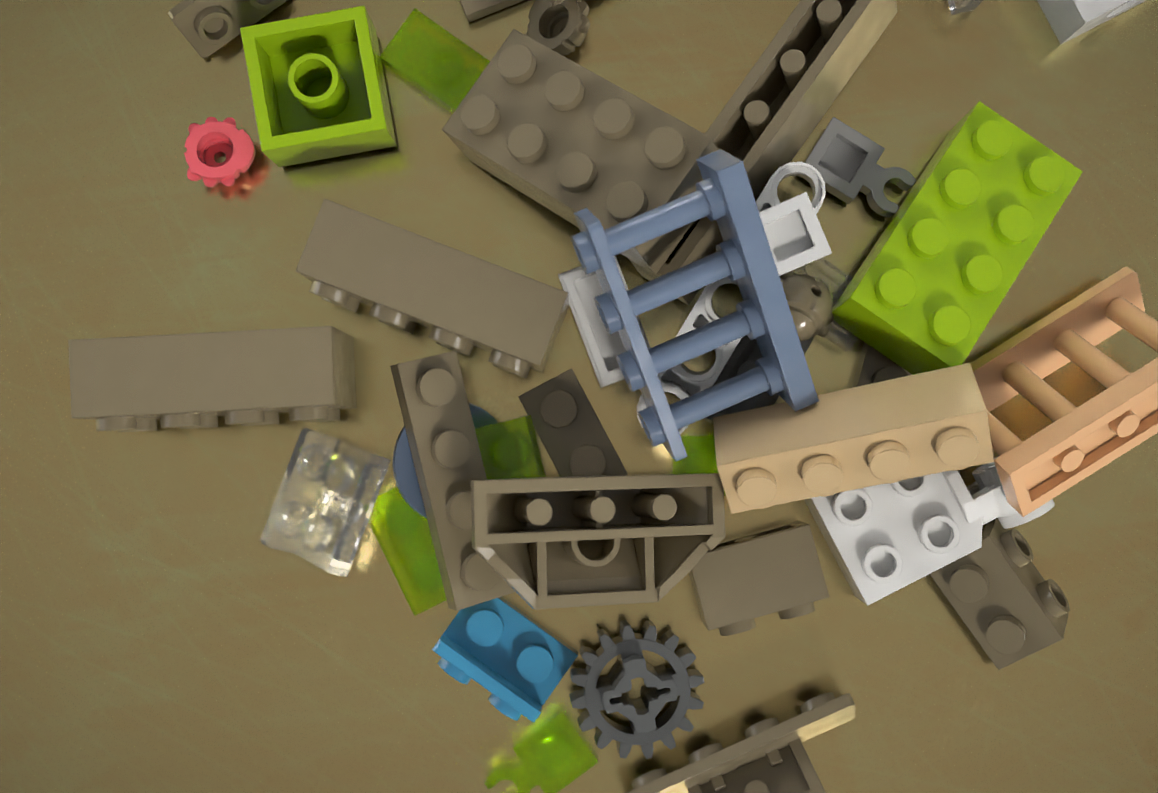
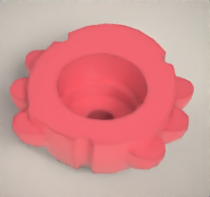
(209, 143)

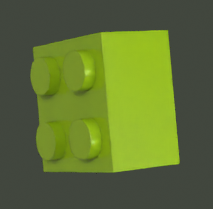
(318, 86)

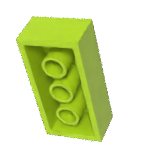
(956, 243)

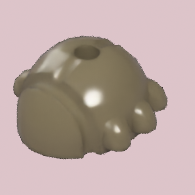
(559, 26)
(809, 304)

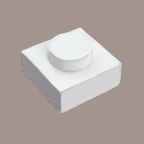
(794, 233)

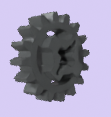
(660, 687)

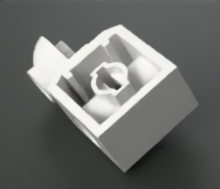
(911, 527)

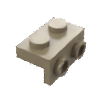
(1005, 597)

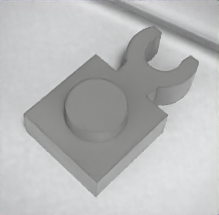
(849, 166)

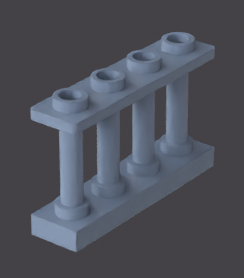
(742, 257)

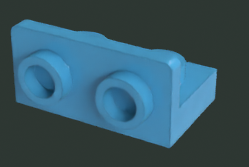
(505, 655)

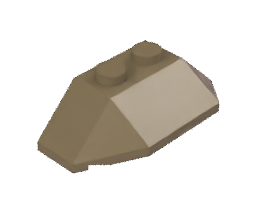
(596, 534)

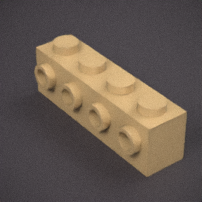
(853, 439)

